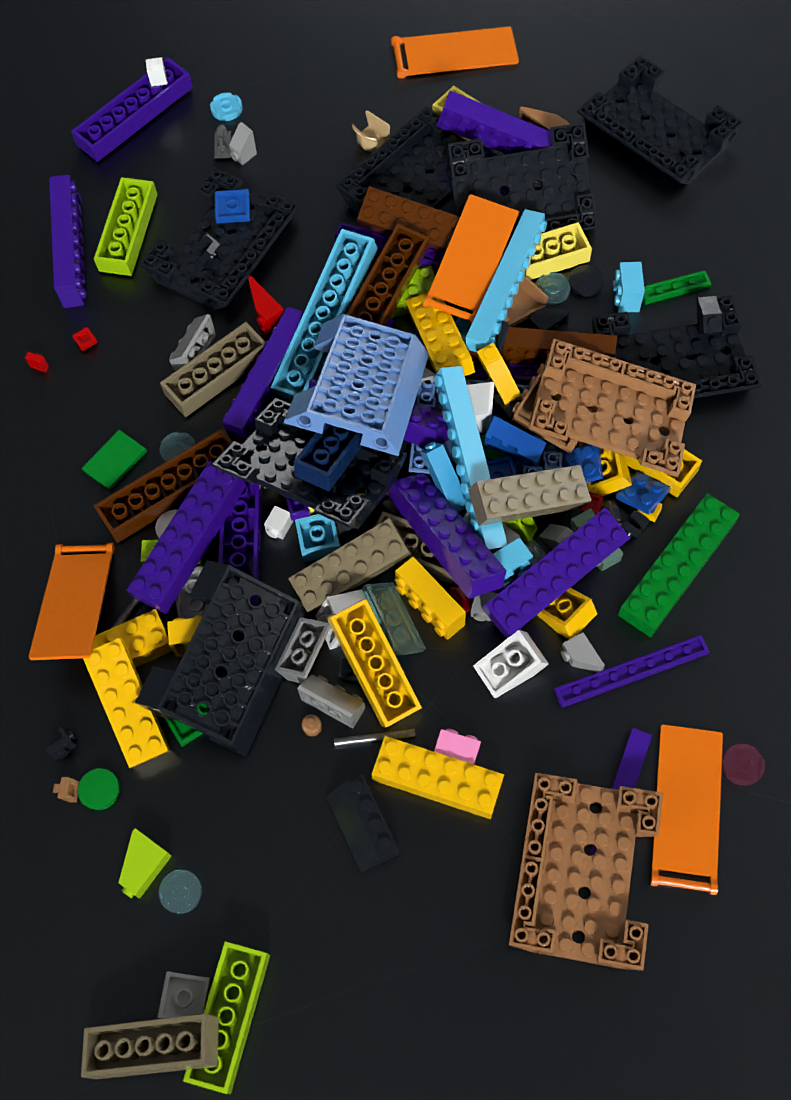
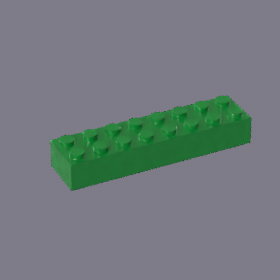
(678, 565)

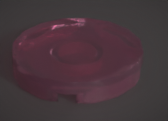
(743, 765)

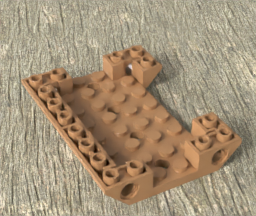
(616, 393)
(557, 867)

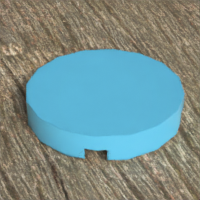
(226, 107)

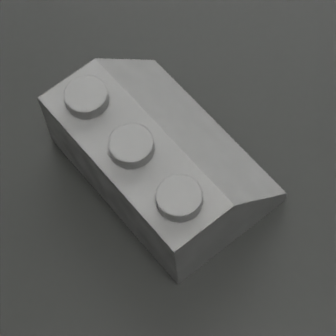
(195, 341)
(302, 649)
(331, 700)

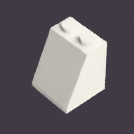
(482, 402)
(333, 605)

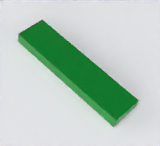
(676, 287)

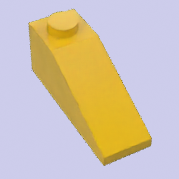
(498, 373)

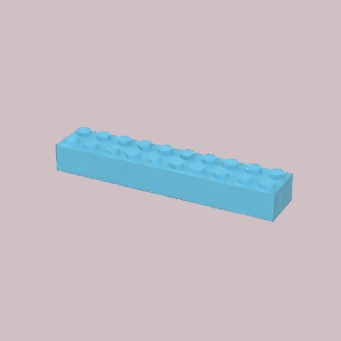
(330, 299)

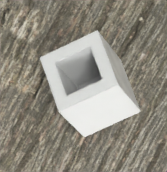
(156, 71)
(278, 523)

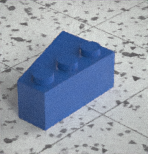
(514, 442)

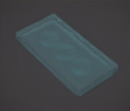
(393, 618)

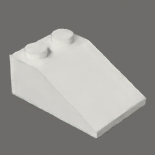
(510, 663)

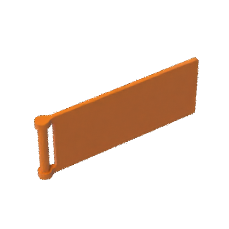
(455, 51)
(472, 257)
(72, 603)
(690, 807)

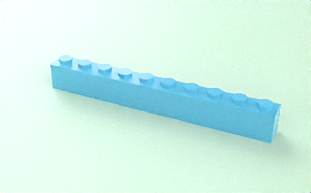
(506, 281)
(466, 447)

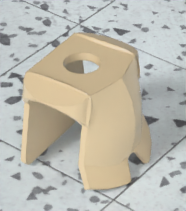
(374, 135)

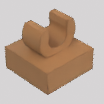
(67, 789)

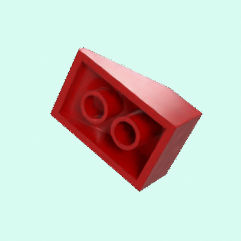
(266, 307)

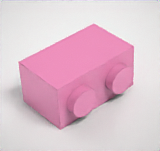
(458, 746)

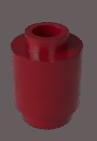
(459, 596)

